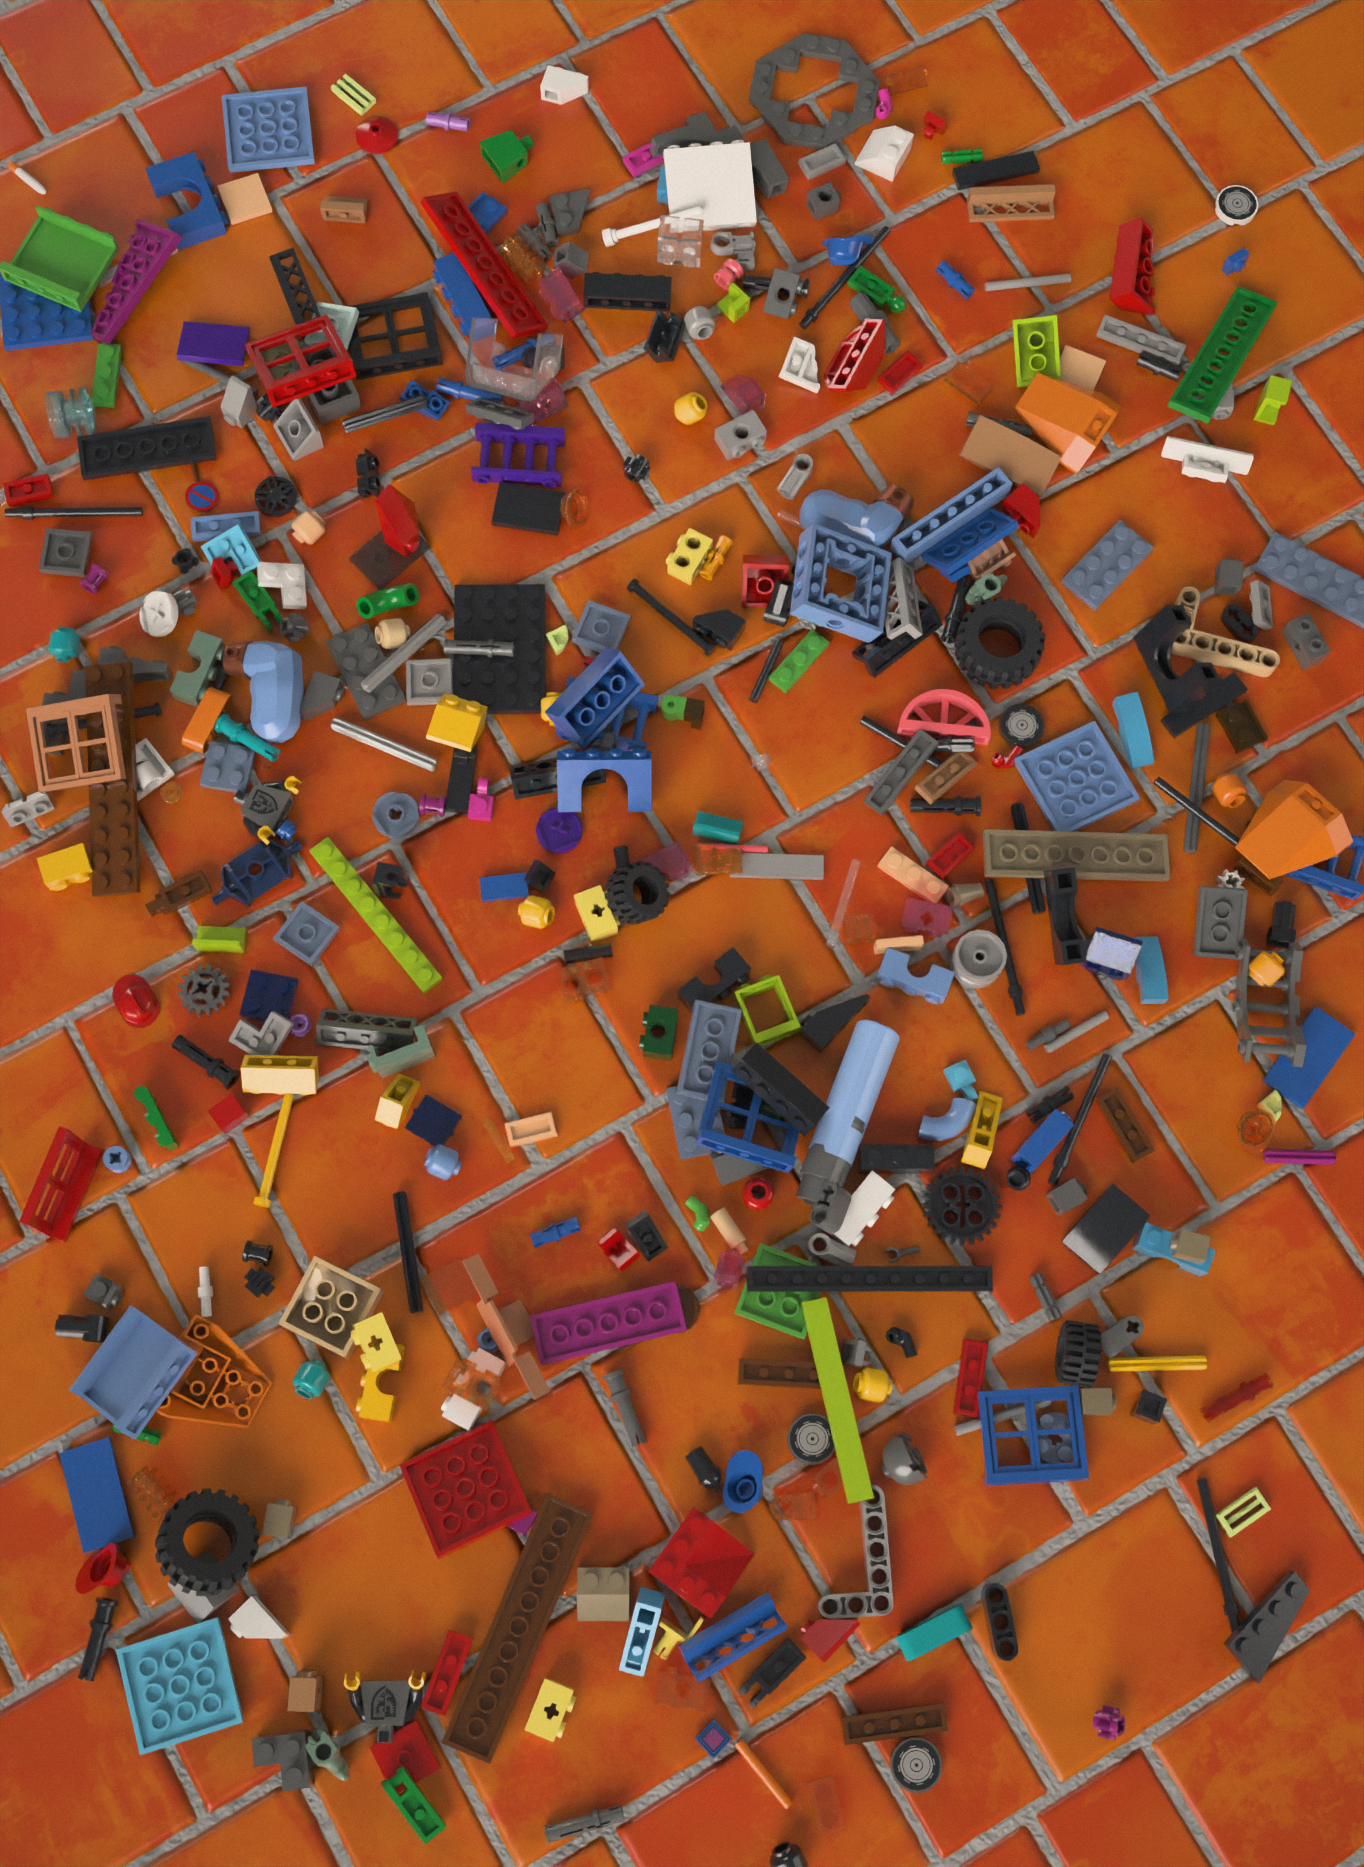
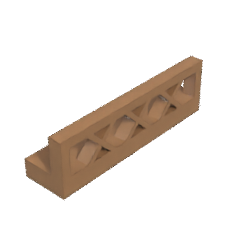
(1009, 198)

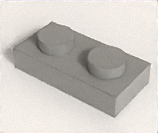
(1261, 605)

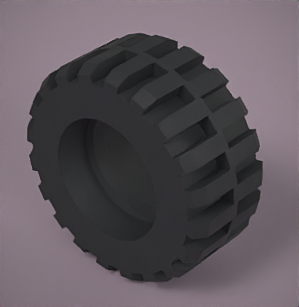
(1006, 617)
(218, 1510)

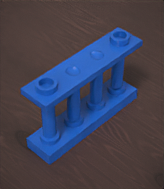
(643, 703)
(1327, 878)

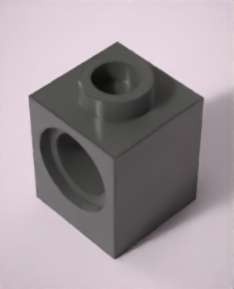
(819, 208)
(1228, 576)
(1067, 1196)

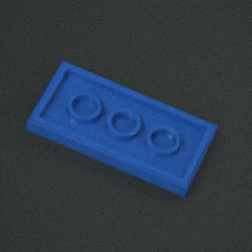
(969, 541)
(1325, 1043)
(97, 1495)

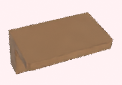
(344, 209)

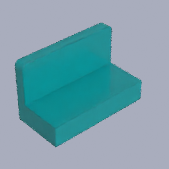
(717, 828)

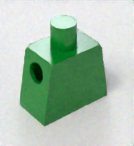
(506, 154)

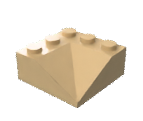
(329, 1305)

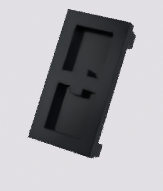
(664, 337)
(387, 877)

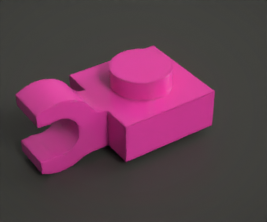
(481, 805)

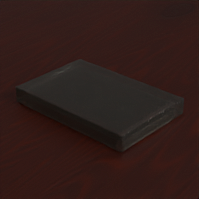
(381, 562)

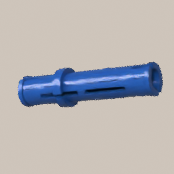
(513, 355)
(459, 390)

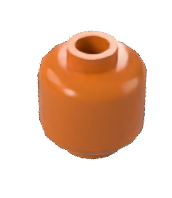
(1229, 790)

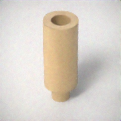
(729, 1230)

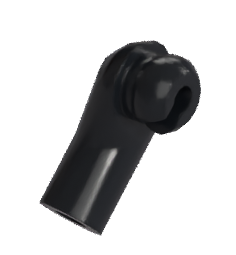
(902, 1338)

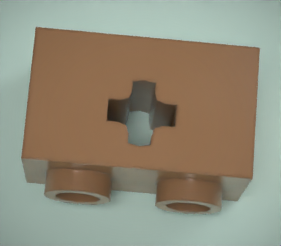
(305, 1691)

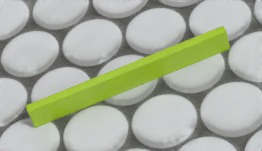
(837, 1401)

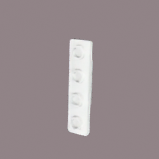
(1206, 460)

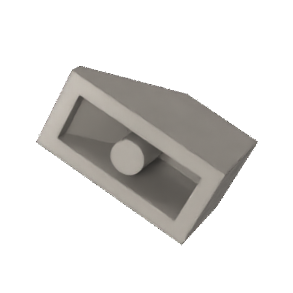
(238, 403)

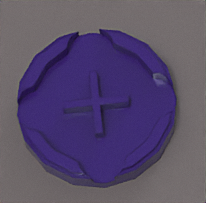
(559, 831)

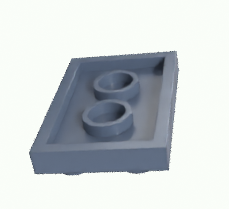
(686, 1119)

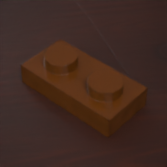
(1254, 875)

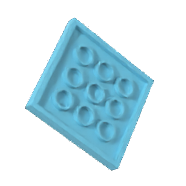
(179, 1686)

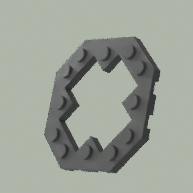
(787, 59)

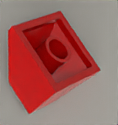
(826, 1635)

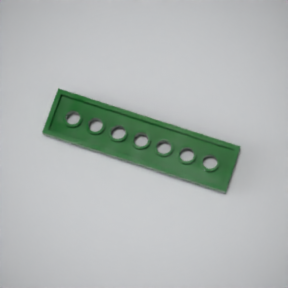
(1228, 365)

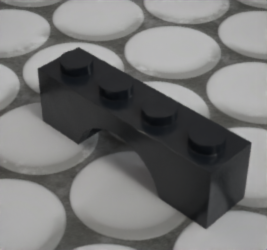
(1066, 938)

